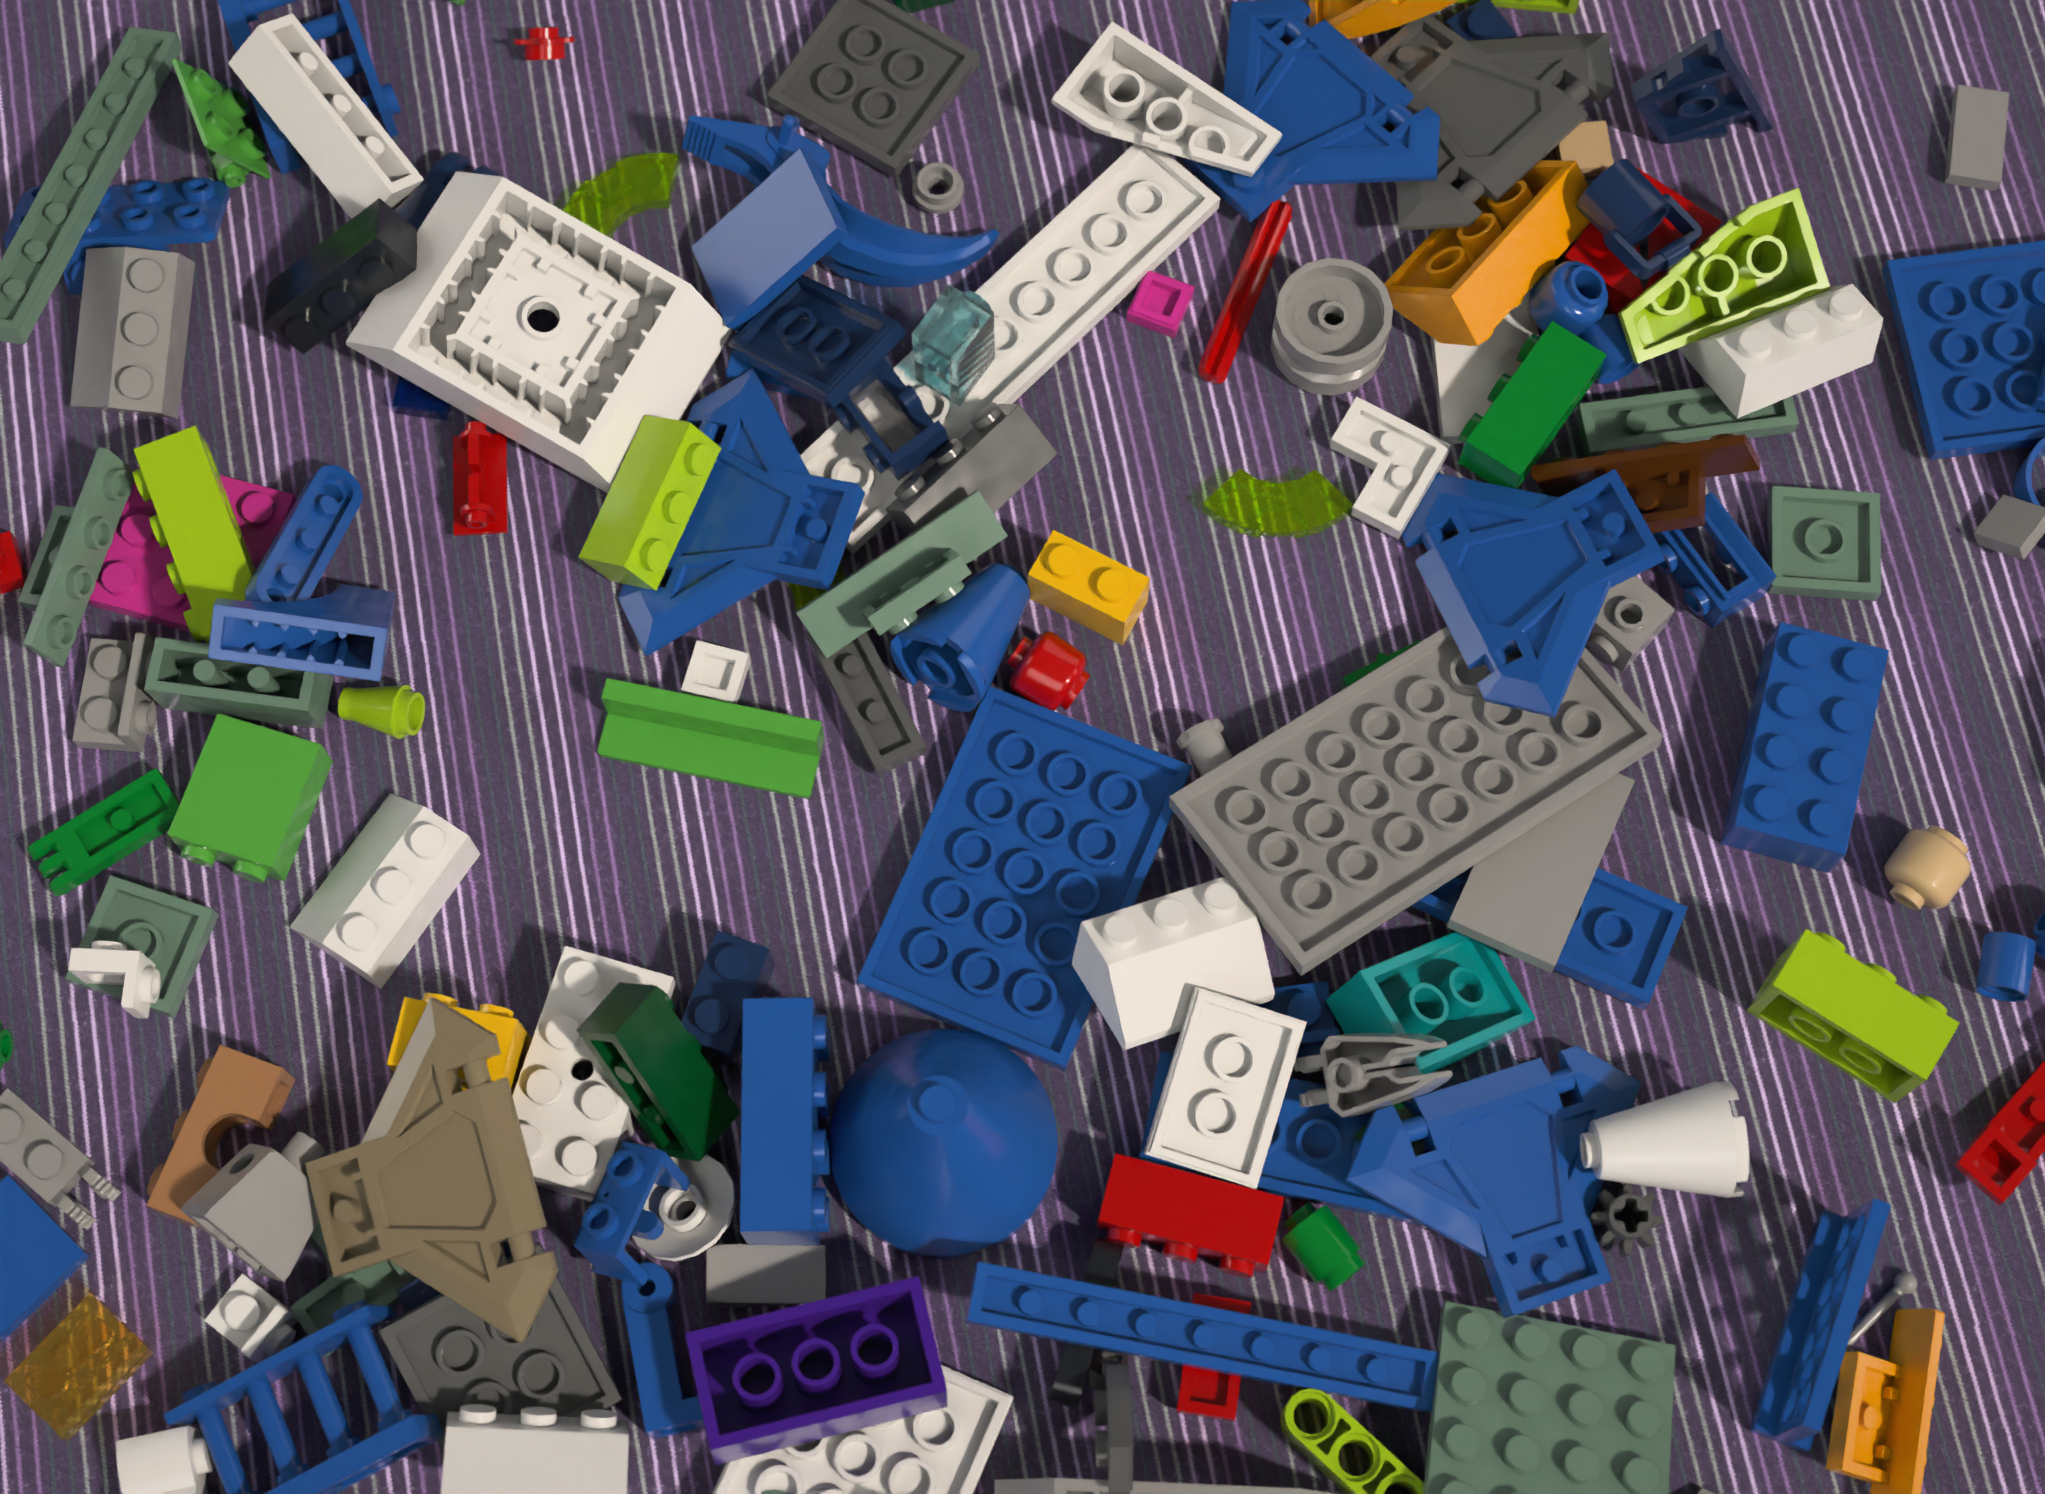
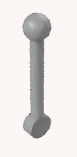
(1903, 1284)

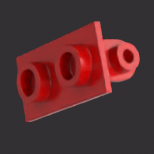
(479, 481)

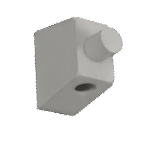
(261, 1205)

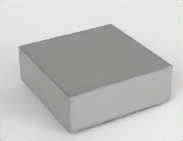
(2012, 527)

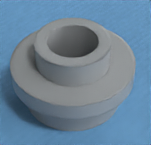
(938, 175)

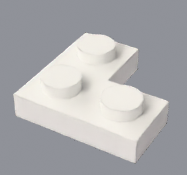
(1402, 462)

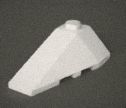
(1153, 102)

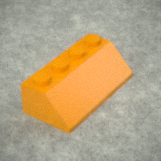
(1474, 275)

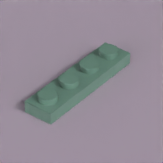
(1674, 417)

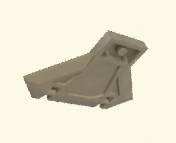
(442, 1181)

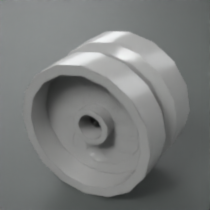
(1331, 326)

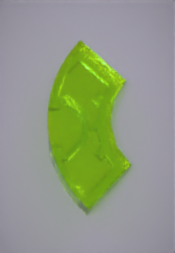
(625, 190)
(1277, 509)

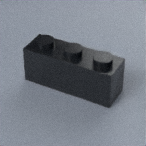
(341, 276)

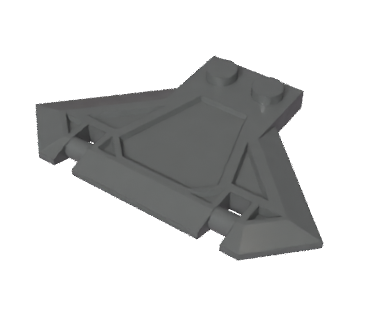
(1494, 109)

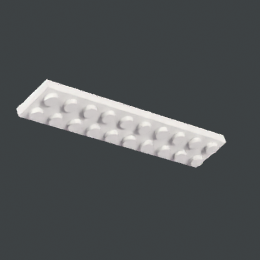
(1043, 305)

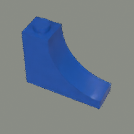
(324, 635)

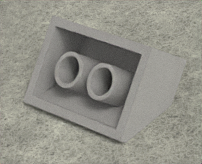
(132, 331)

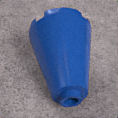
(963, 640)

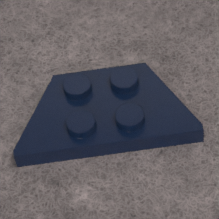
(1699, 94)

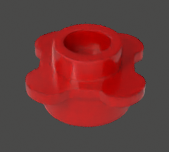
(544, 44)

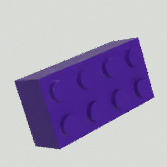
(816, 1370)

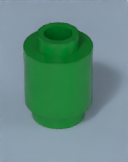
(1322, 1246)

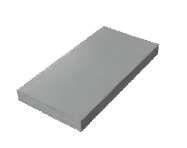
(1534, 886)

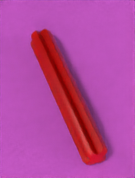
(1244, 292)

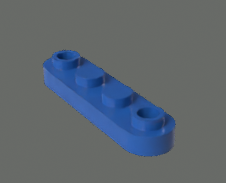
(307, 538)

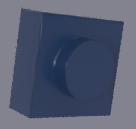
(1480, 22)

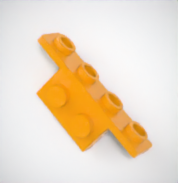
(1888, 1406)

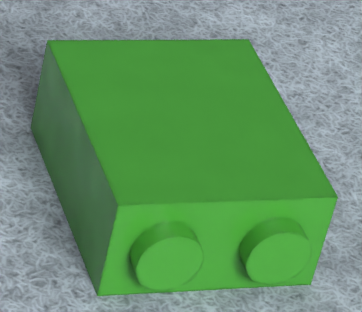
(249, 799)

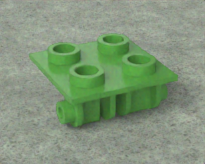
(223, 125)

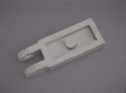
(47, 1159)

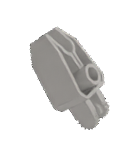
(1363, 1071)

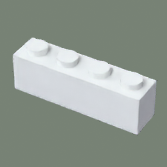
(323, 117)

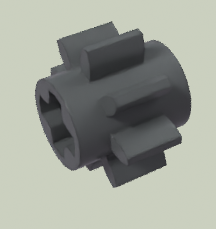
(1636, 1209)

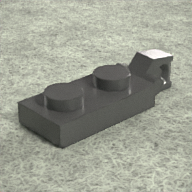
(1112, 1408)

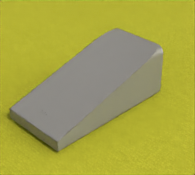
(764, 1275)

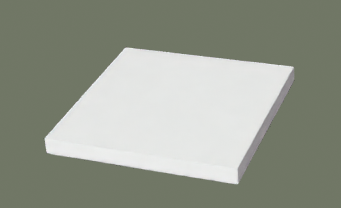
(911, 1455)

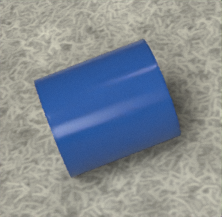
(1610, 338)
(2006, 966)

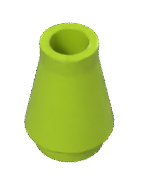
(387, 709)

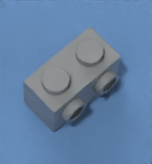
(1627, 623)

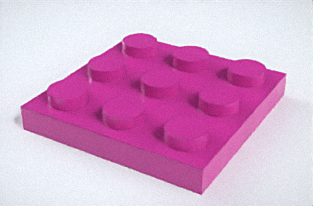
(135, 569)

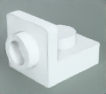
(253, 1320)

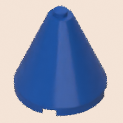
(943, 1143)

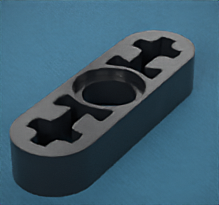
(1076, 1358)

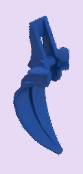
(873, 249)

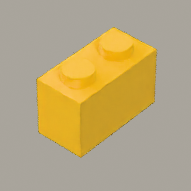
(1088, 587)

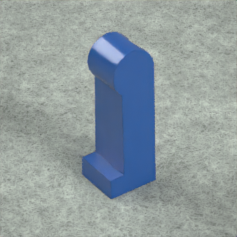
(656, 1355)

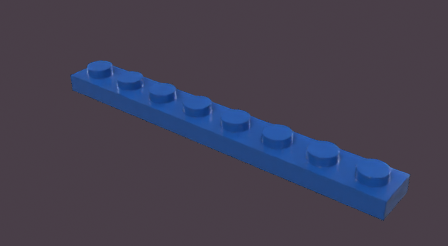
(1202, 1337)

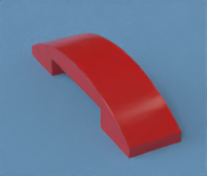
(2009, 1141)

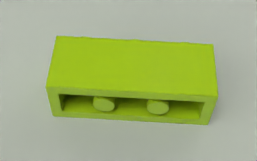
(650, 502)

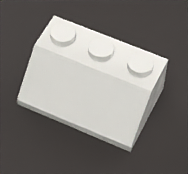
(1788, 349)
(387, 888)
(1154, 953)
(534, 1452)

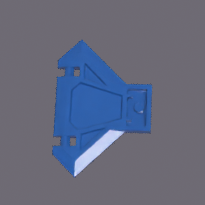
(1325, 104)
(752, 523)
(1527, 576)
(1504, 1172)

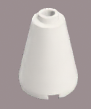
(1673, 1143)

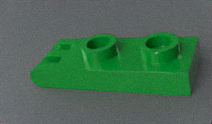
(106, 832)

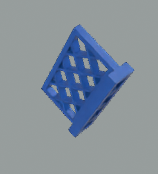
(1818, 1325)

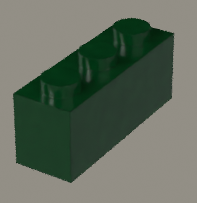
(659, 1070)

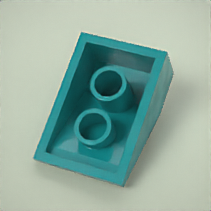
(1438, 990)

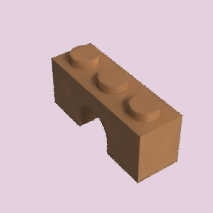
(231, 1093)

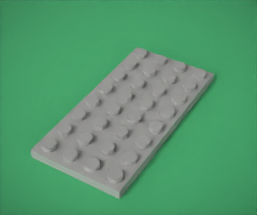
(1399, 791)

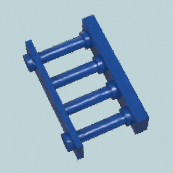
(382, 101)
(348, 1456)

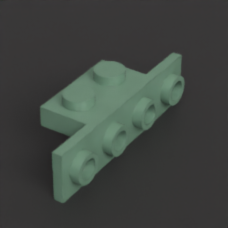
(72, 558)
(904, 577)

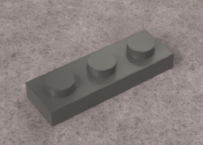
(871, 704)

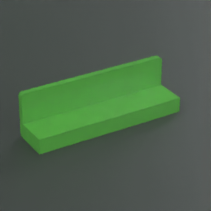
(710, 739)

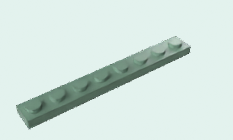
(81, 177)

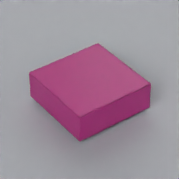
(1160, 303)

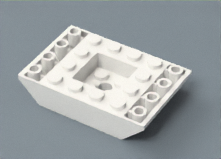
(459, 327)

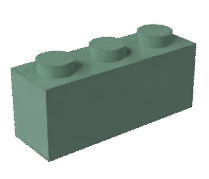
(189, 681)

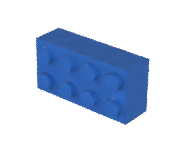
(1805, 747)
(781, 1122)

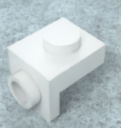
(115, 965)

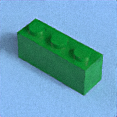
(1529, 406)

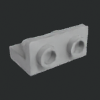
(113, 702)

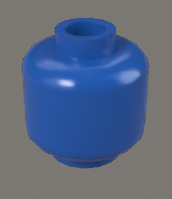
(1569, 296)

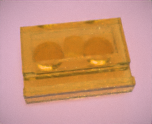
(78, 1366)

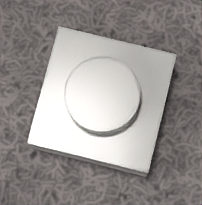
(716, 672)

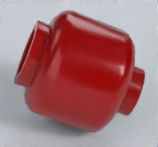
(1047, 671)

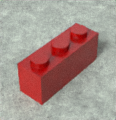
(1189, 1215)

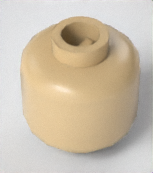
(1927, 868)

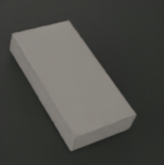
(1977, 137)

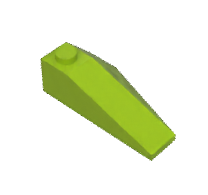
(1738, 274)

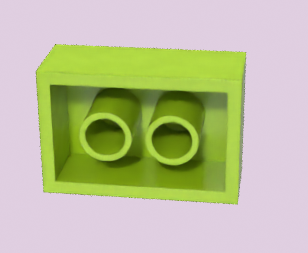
(1854, 1015)

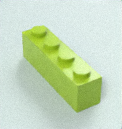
(194, 523)

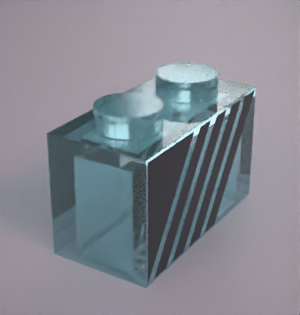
(954, 344)

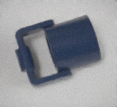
(1627, 210)

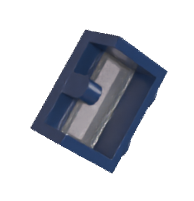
(891, 421)

